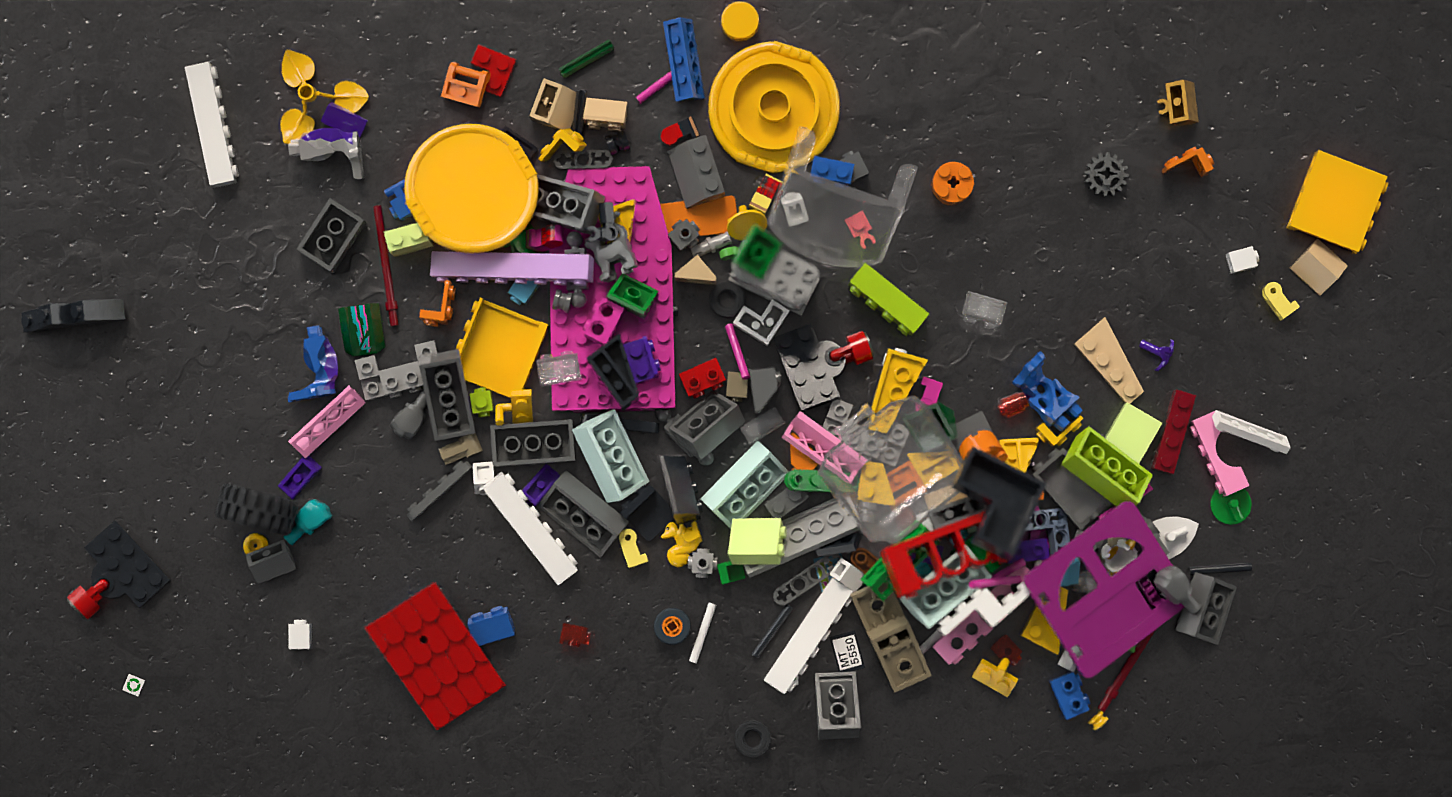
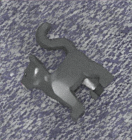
(616, 251)

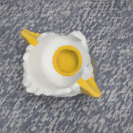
(1117, 554)

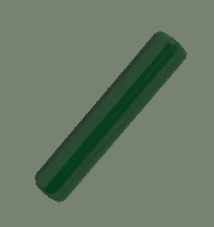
(586, 58)

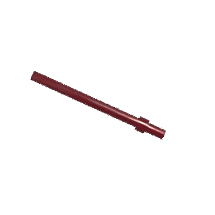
(391, 304)
(1112, 692)

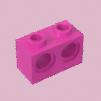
(608, 323)

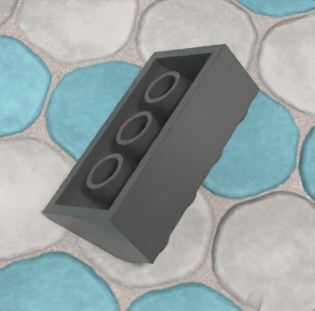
(583, 513)

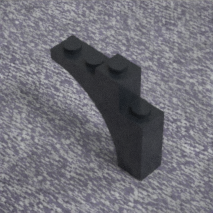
(71, 314)

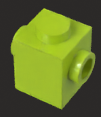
(482, 402)

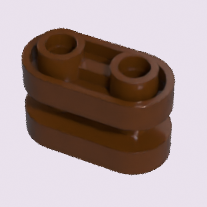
(863, 559)

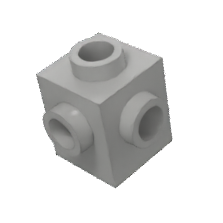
(693, 563)

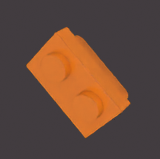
(1201, 160)
(433, 318)

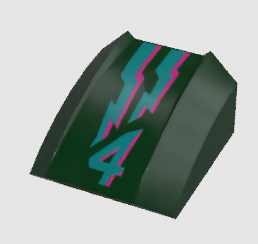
(362, 329)

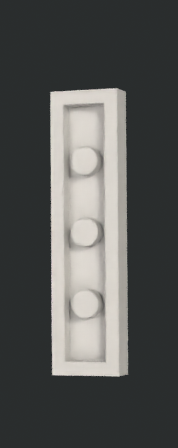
(1251, 432)

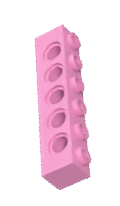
(943, 645)

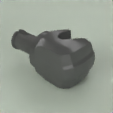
(410, 418)
(1176, 588)

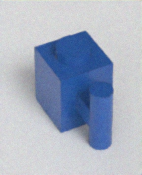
(399, 208)

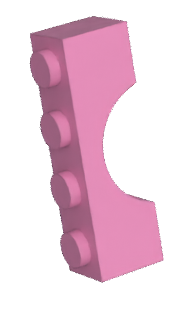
(1228, 478)

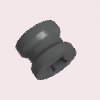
(562, 301)

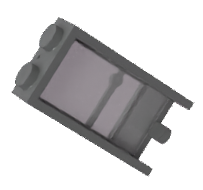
(1068, 491)

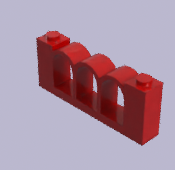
(902, 571)

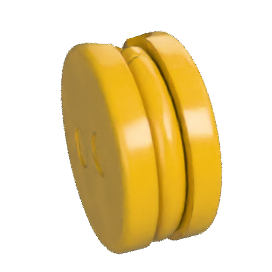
(740, 21)

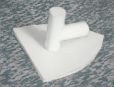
(1176, 533)

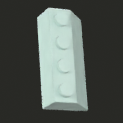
(610, 456)
(745, 485)
(944, 595)

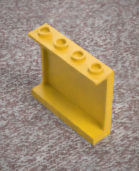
(1338, 201)
(500, 347)

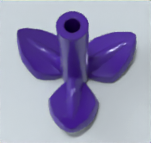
(1163, 352)

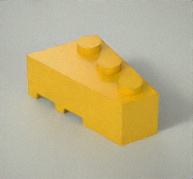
(1038, 629)

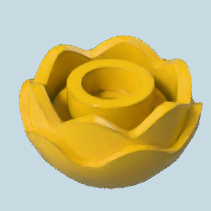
(252, 539)

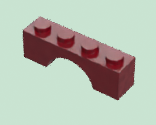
(1174, 432)

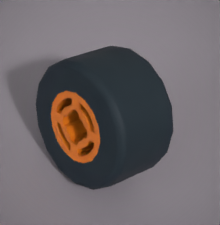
(672, 626)

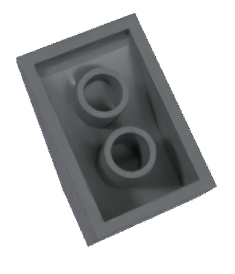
(837, 705)

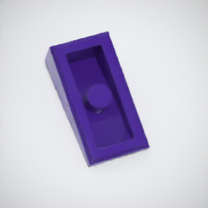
(343, 119)
(299, 476)
(540, 485)

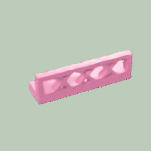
(327, 421)
(810, 433)

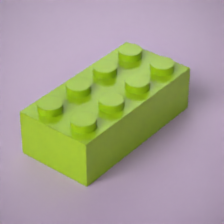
(888, 299)
(1106, 468)

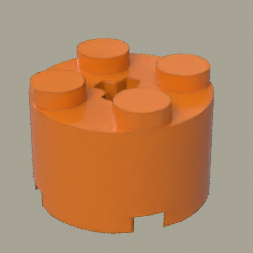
(943, 190)
(984, 441)

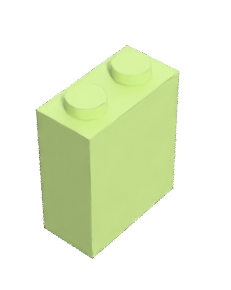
(406, 240)
(1133, 431)
(757, 541)

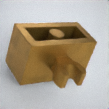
(1180, 103)

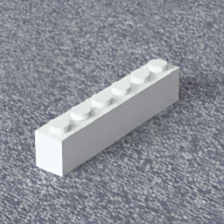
(211, 125)
(530, 528)
(808, 635)

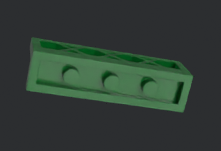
(878, 573)

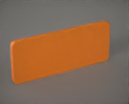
(709, 216)

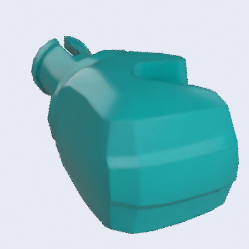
(308, 518)

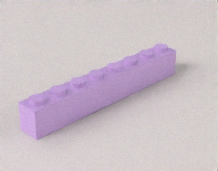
(512, 267)

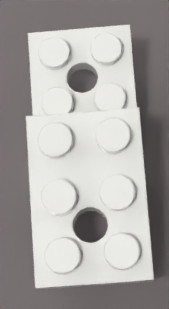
(986, 606)

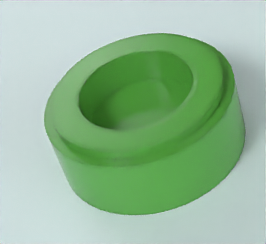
(728, 253)

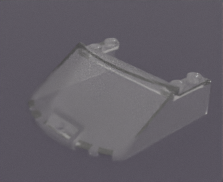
(832, 219)

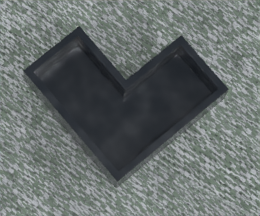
(1009, 498)

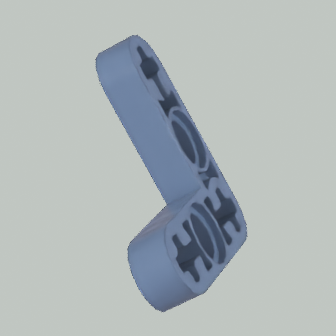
(1053, 527)

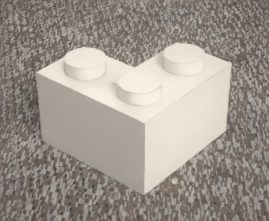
(762, 327)

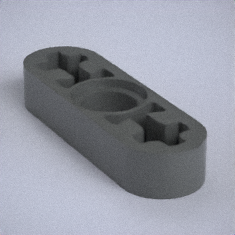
(598, 154)

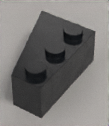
(615, 372)

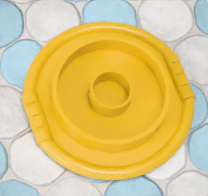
(765, 98)
(471, 188)

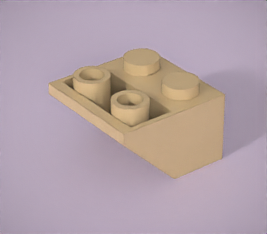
(554, 105)
(605, 114)

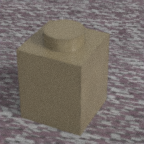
(736, 387)

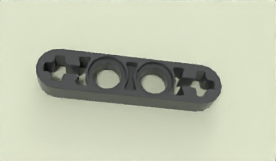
(809, 581)

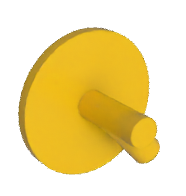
(743, 222)

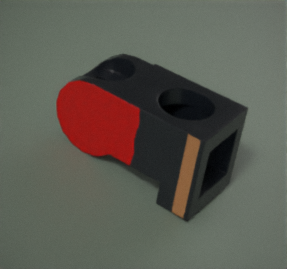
(679, 130)

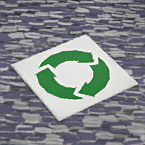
(133, 685)

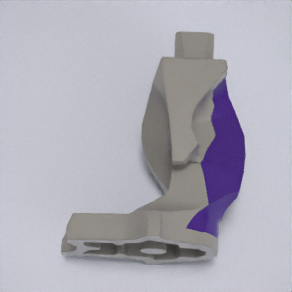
(323, 142)

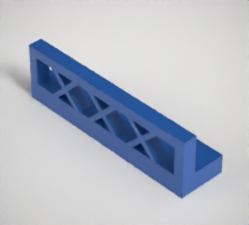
(682, 59)

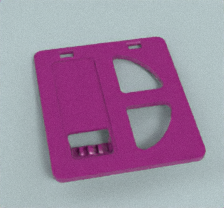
(1115, 612)

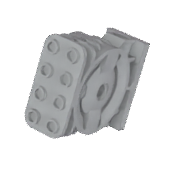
(786, 281)

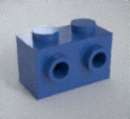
(833, 170)
(491, 625)
(1069, 695)

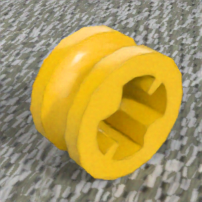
(1098, 720)

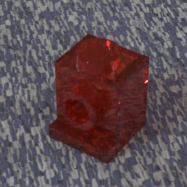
(574, 635)
(1003, 643)

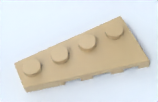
(1108, 358)

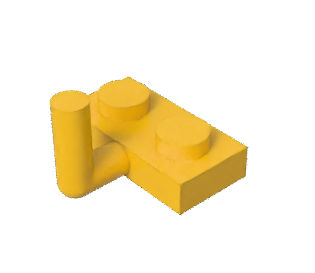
(520, 406)
(995, 676)

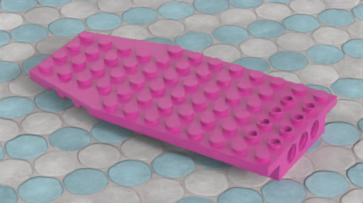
(654, 261)

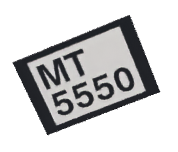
(847, 652)

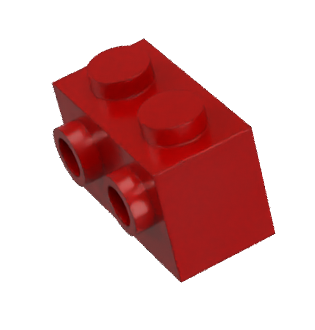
(702, 378)

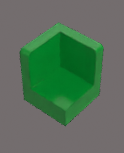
(730, 572)

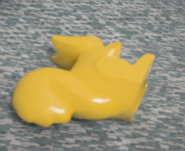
(686, 542)

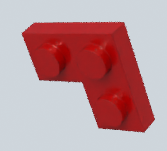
(498, 65)

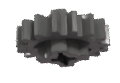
(1105, 183)

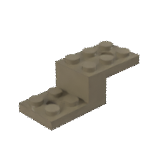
(891, 638)

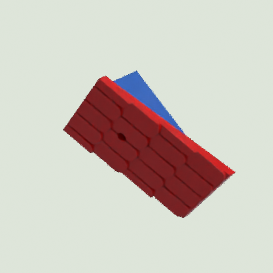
(447, 671)

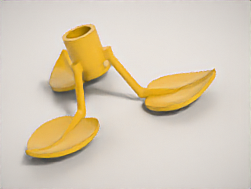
(297, 69)

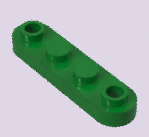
(808, 481)

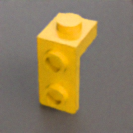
(572, 139)
(1046, 434)

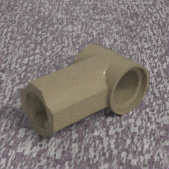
(464, 447)

